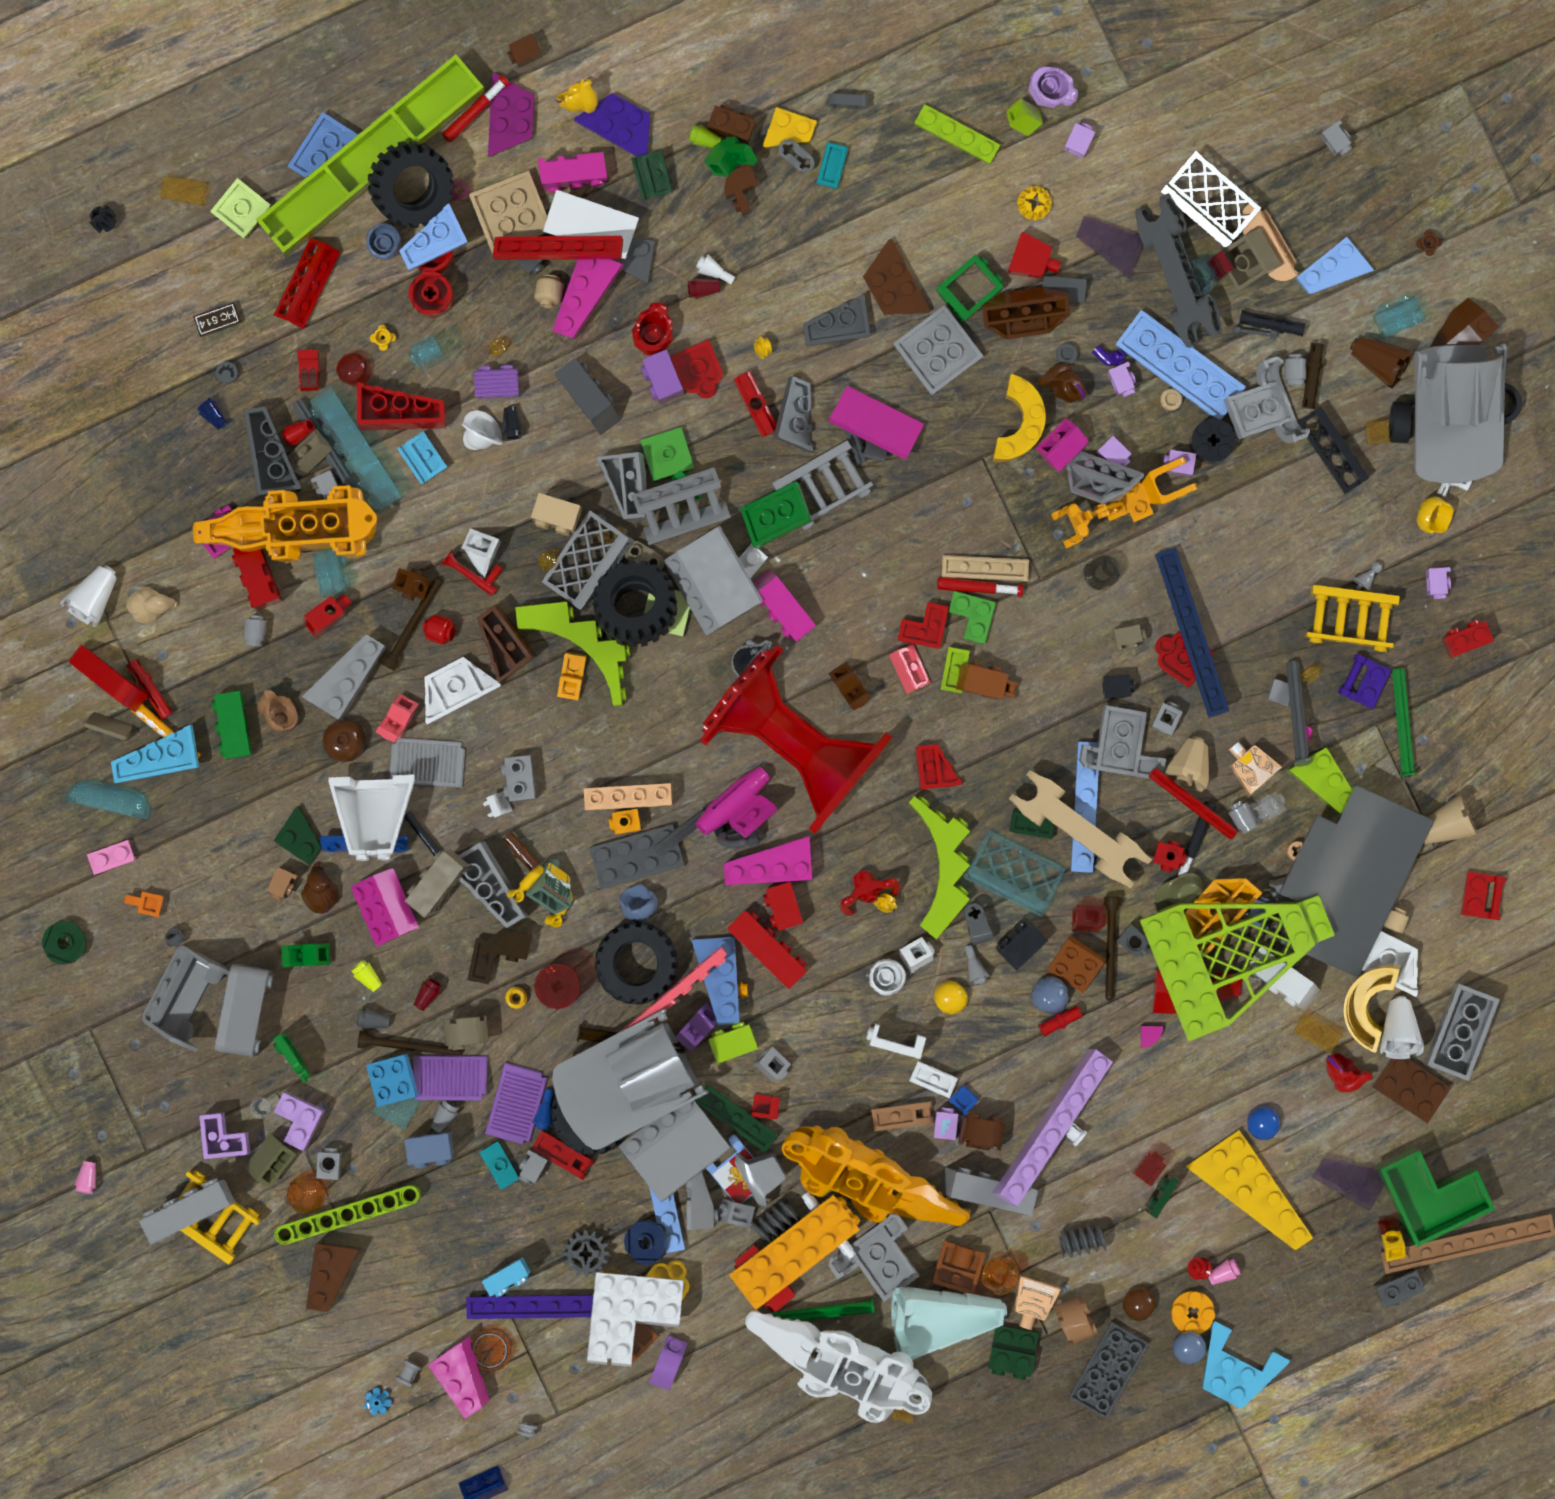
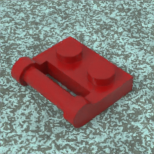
(1476, 892)

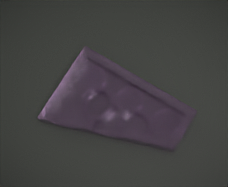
(1111, 243)
(1351, 1181)

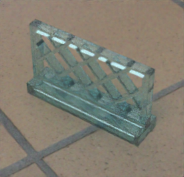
(1007, 890)

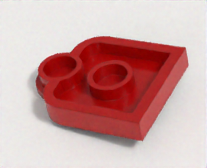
(698, 369)
(1174, 659)

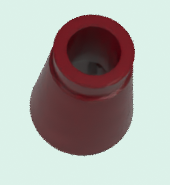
(702, 287)
(427, 993)

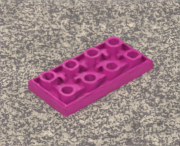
(876, 422)

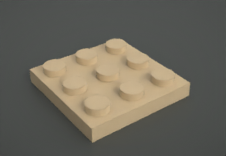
(510, 208)

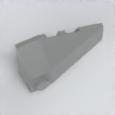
(700, 1205)

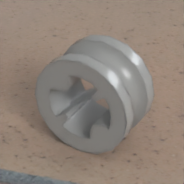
(526, 1429)

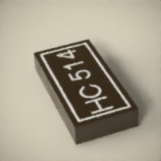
(217, 319)

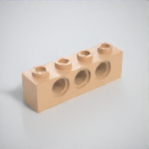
(628, 797)

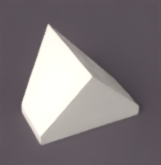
(481, 550)

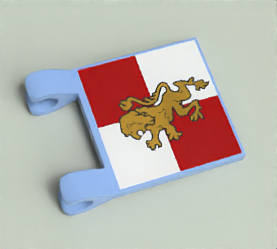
(728, 1174)

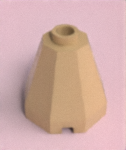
(1190, 765)

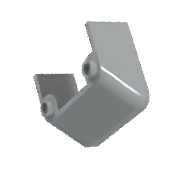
(179, 994)
(242, 1010)

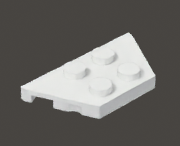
(454, 688)
(1394, 951)

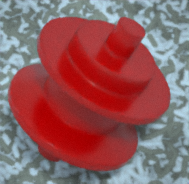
(1199, 1268)

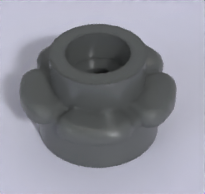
(174, 937)

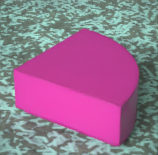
(1150, 1035)

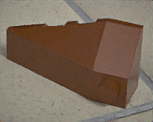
(1465, 326)

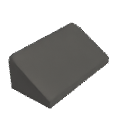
(1074, 287)

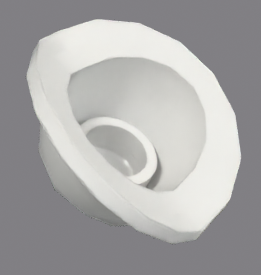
(481, 431)

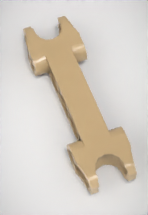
(1048, 806)

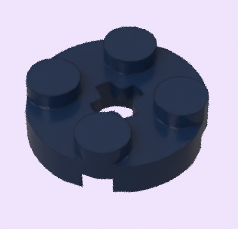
(654, 1233)

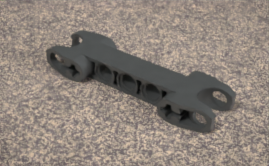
(1166, 239)

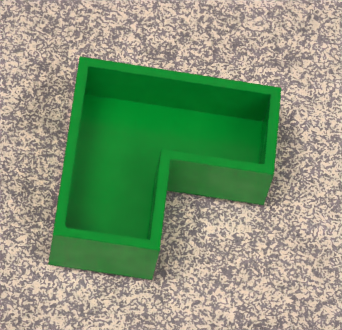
(1431, 1207)

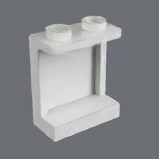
(915, 1051)

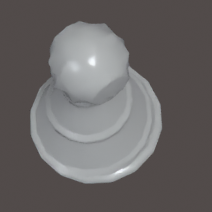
(1365, 579)

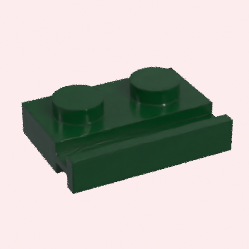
(652, 175)

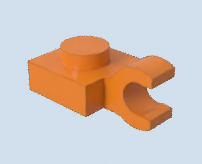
(148, 904)

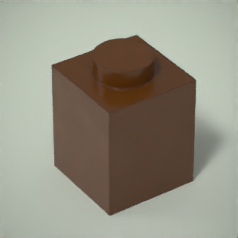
(524, 51)

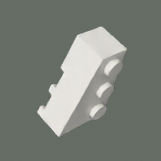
(1292, 985)

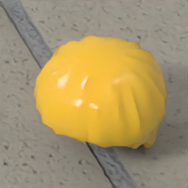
(1434, 515)

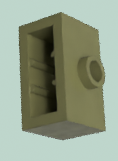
(270, 1160)

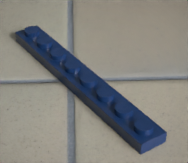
(1192, 633)

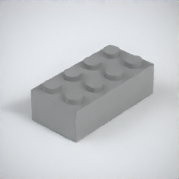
(1461, 1031)
(183, 1213)

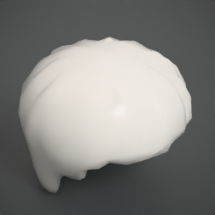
(887, 977)

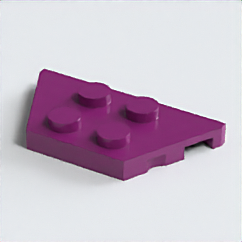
(510, 118)

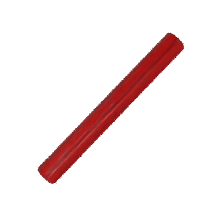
(1192, 803)

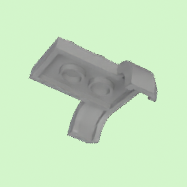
(1265, 406)
(1120, 745)
(879, 1258)

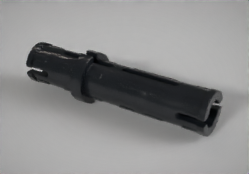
(1281, 325)

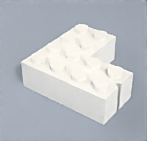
(620, 1304)

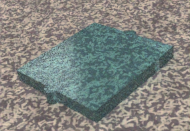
(398, 1112)

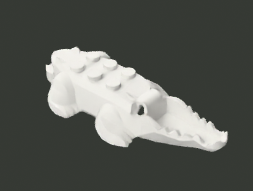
(845, 1366)

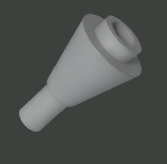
(976, 970)

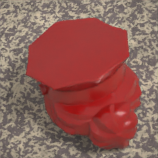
(653, 329)

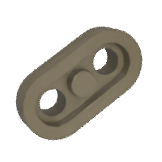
(645, 554)

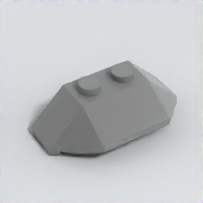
(1100, 478)

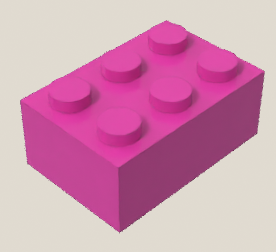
(384, 907)

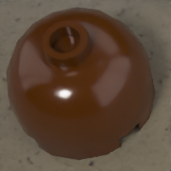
(344, 741)

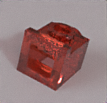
(1093, 913)

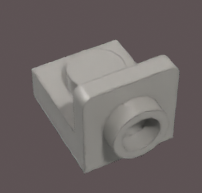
(736, 1213)

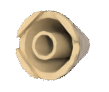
(1451, 822)

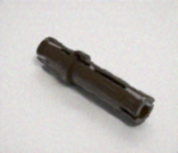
(1312, 378)

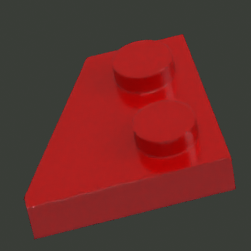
(934, 768)

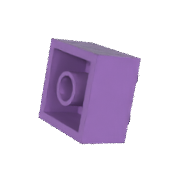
(663, 377)

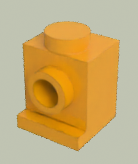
(633, 821)

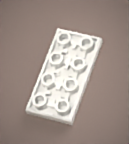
(581, 217)

